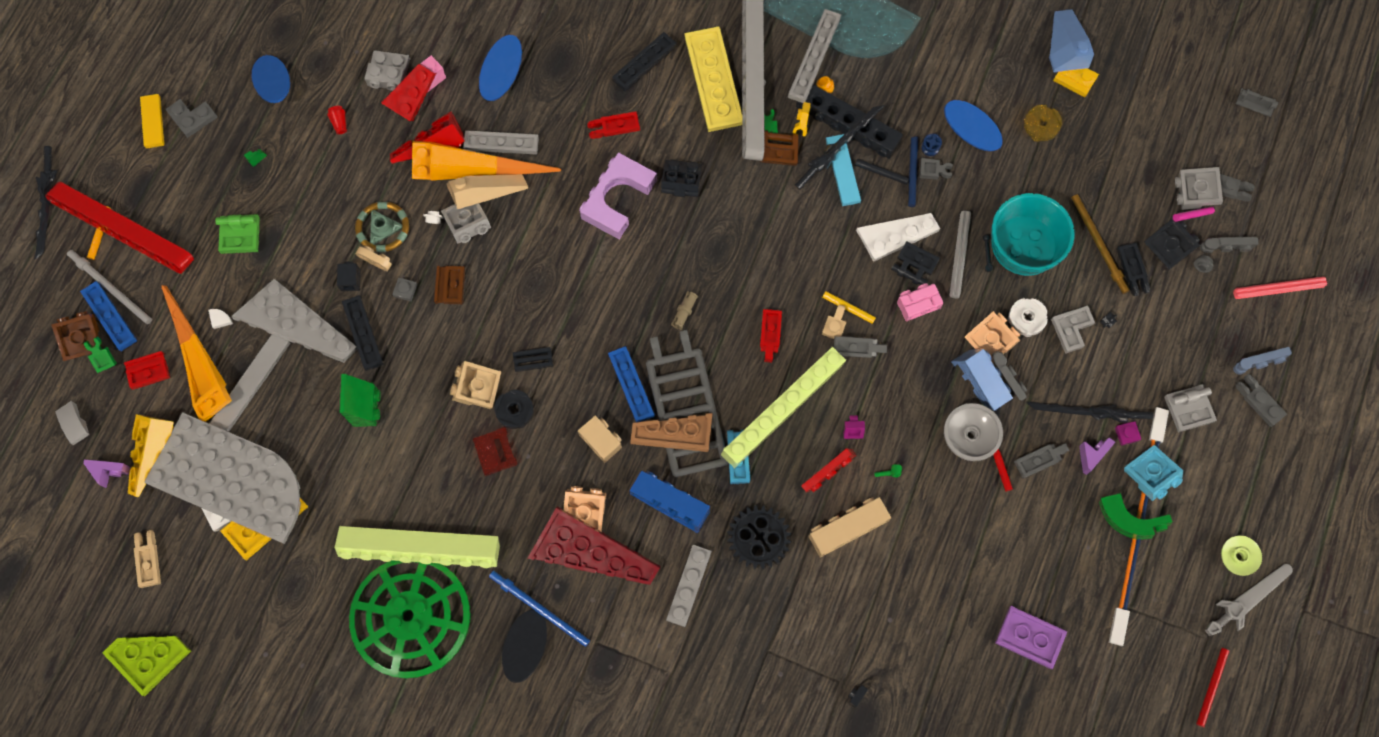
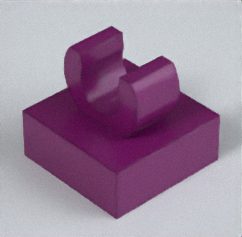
(854, 429)

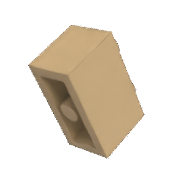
(600, 438)

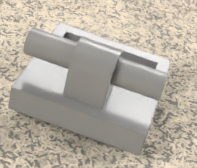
(1190, 408)

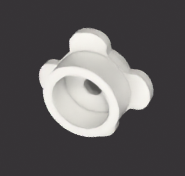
(433, 217)

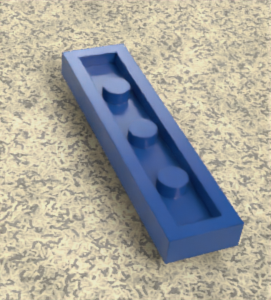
(108, 316)
(631, 384)

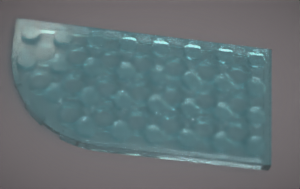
(865, 26)

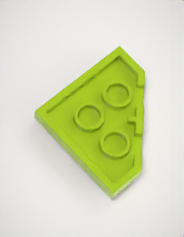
(146, 659)

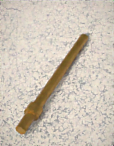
(1116, 275)

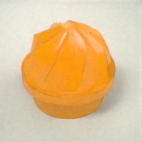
(826, 84)

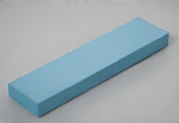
(844, 174)

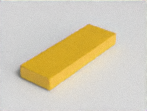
(152, 121)

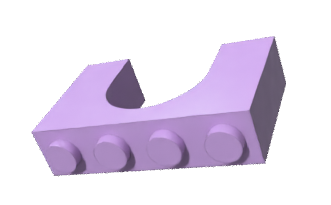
(620, 171)

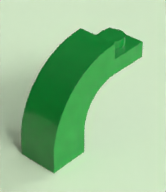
(1128, 525)

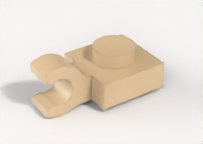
(834, 325)

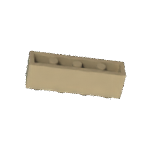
(849, 527)

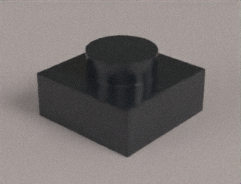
(856, 695)

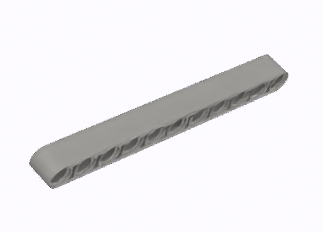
(752, 80)

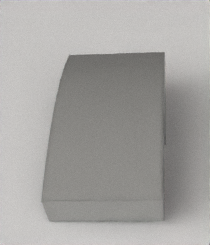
(71, 423)

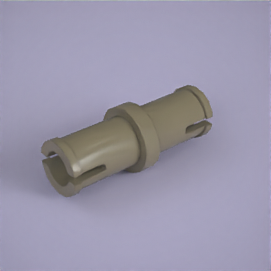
(684, 310)

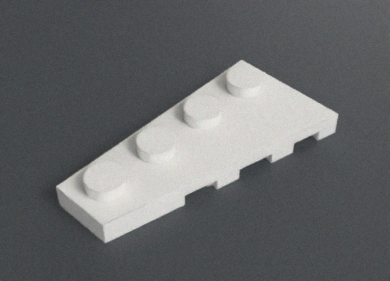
(891, 236)

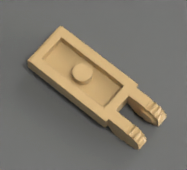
(146, 560)

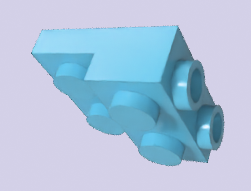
(1154, 473)

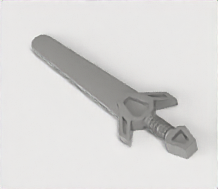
(1243, 604)

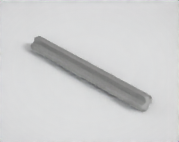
(960, 253)

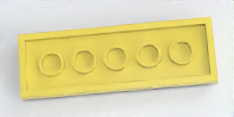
(713, 79)

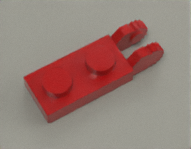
(614, 125)

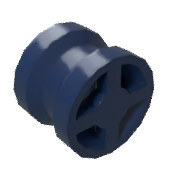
(932, 140)

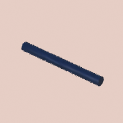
(913, 172)

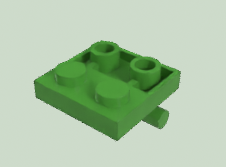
(238, 233)

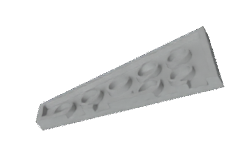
(290, 319)

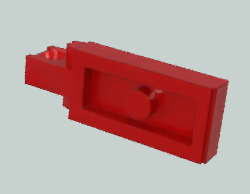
(770, 333)

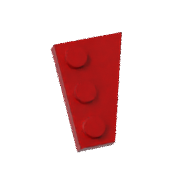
(411, 92)
(829, 470)

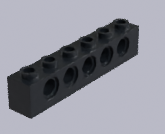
(844, 111)

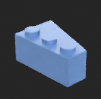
(984, 378)

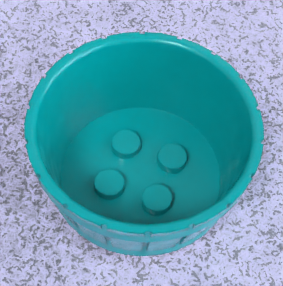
(1031, 234)

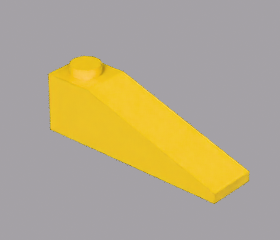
(150, 437)

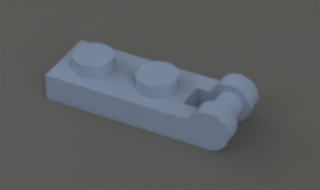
(1262, 360)

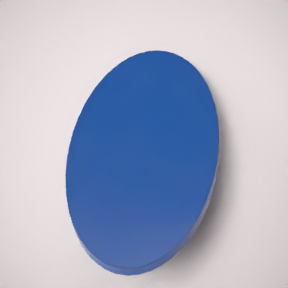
(500, 67)
(270, 79)
(973, 125)

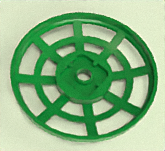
(412, 629)

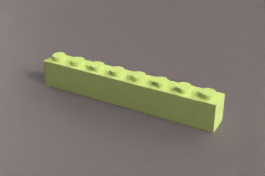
(783, 407)
(417, 546)

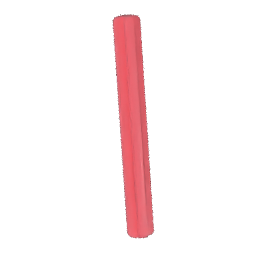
(1279, 287)

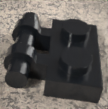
(917, 258)

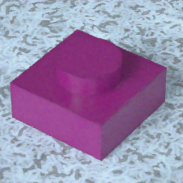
(1128, 433)

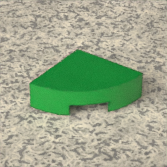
(255, 157)

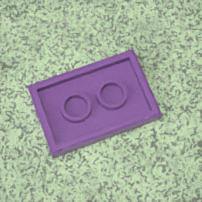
(1031, 637)

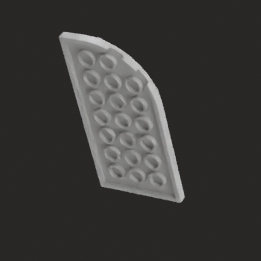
(228, 478)

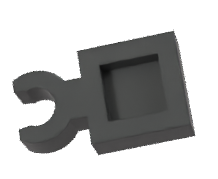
(932, 169)

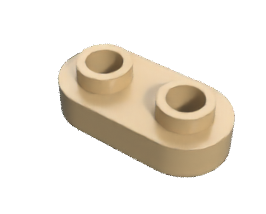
(368, 255)

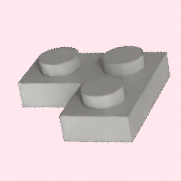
(1068, 327)

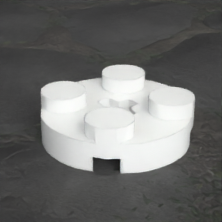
(1026, 327)

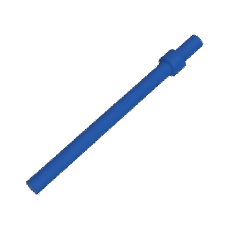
(508, 585)

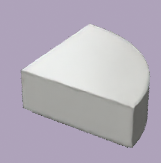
(219, 318)

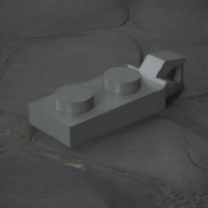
(858, 346)
(1040, 459)

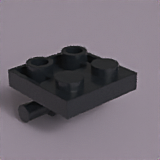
(681, 178)

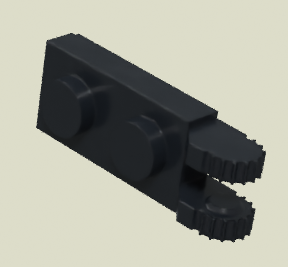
(1133, 268)

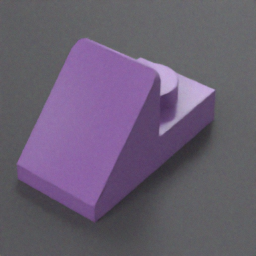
(1091, 456)
(101, 470)

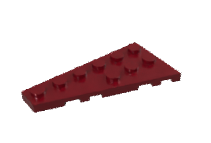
(585, 548)

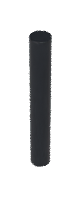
(881, 171)

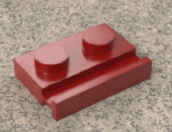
(146, 370)

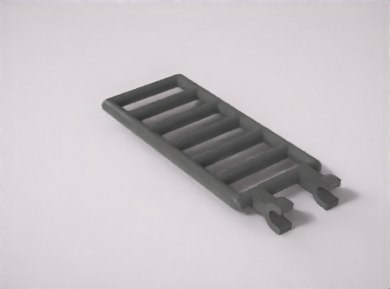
(705, 388)

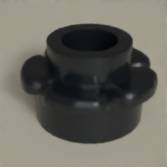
(1108, 320)

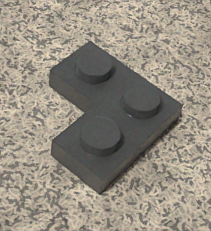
(191, 121)

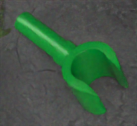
(895, 472)

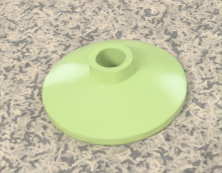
(1249, 552)

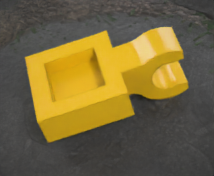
(803, 117)

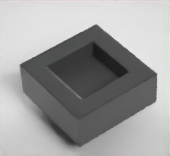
(404, 289)

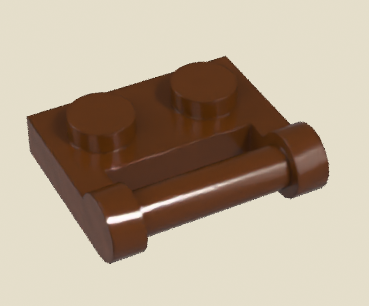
(780, 153)

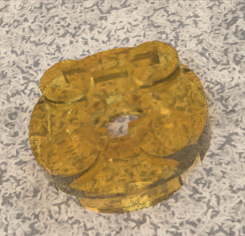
(1048, 115)

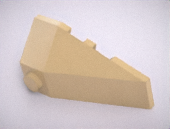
(478, 189)

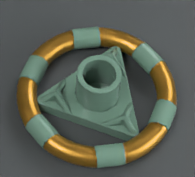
(382, 226)

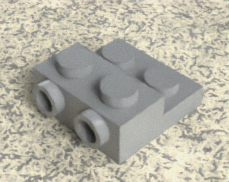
(386, 70)
(1199, 188)
(466, 222)

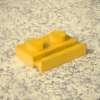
(1077, 80)

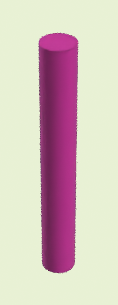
(1192, 214)

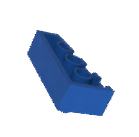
(670, 501)

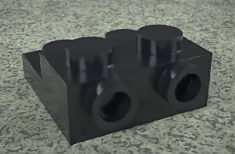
(1172, 243)

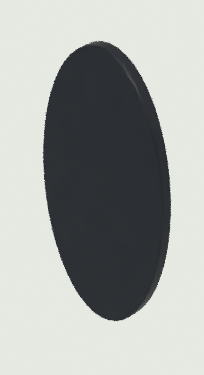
(524, 646)

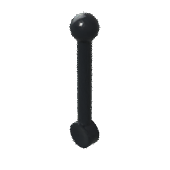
(988, 268)

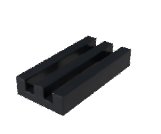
(516, 355)

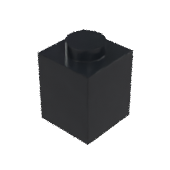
(348, 276)

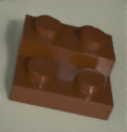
(73, 333)

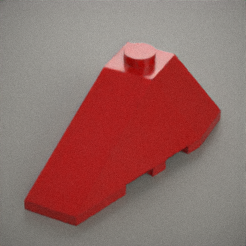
(444, 131)

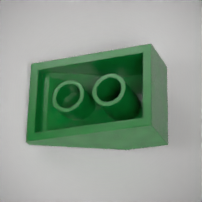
(359, 401)

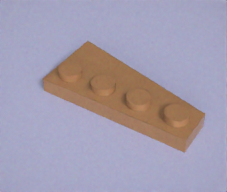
(682, 433)

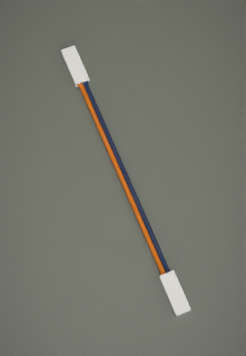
(1121, 615)

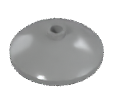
(981, 423)

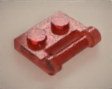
(489, 454)

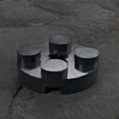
(523, 403)

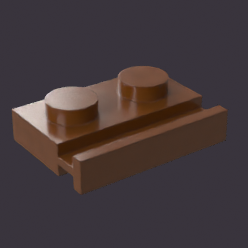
(449, 285)

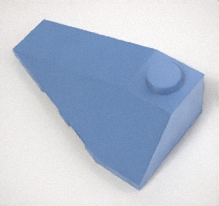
(1069, 43)

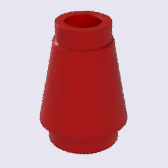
(338, 119)

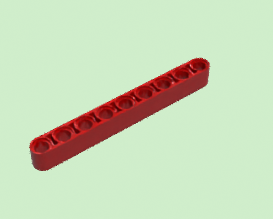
(120, 227)

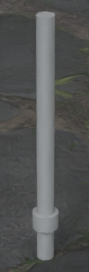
(84, 264)

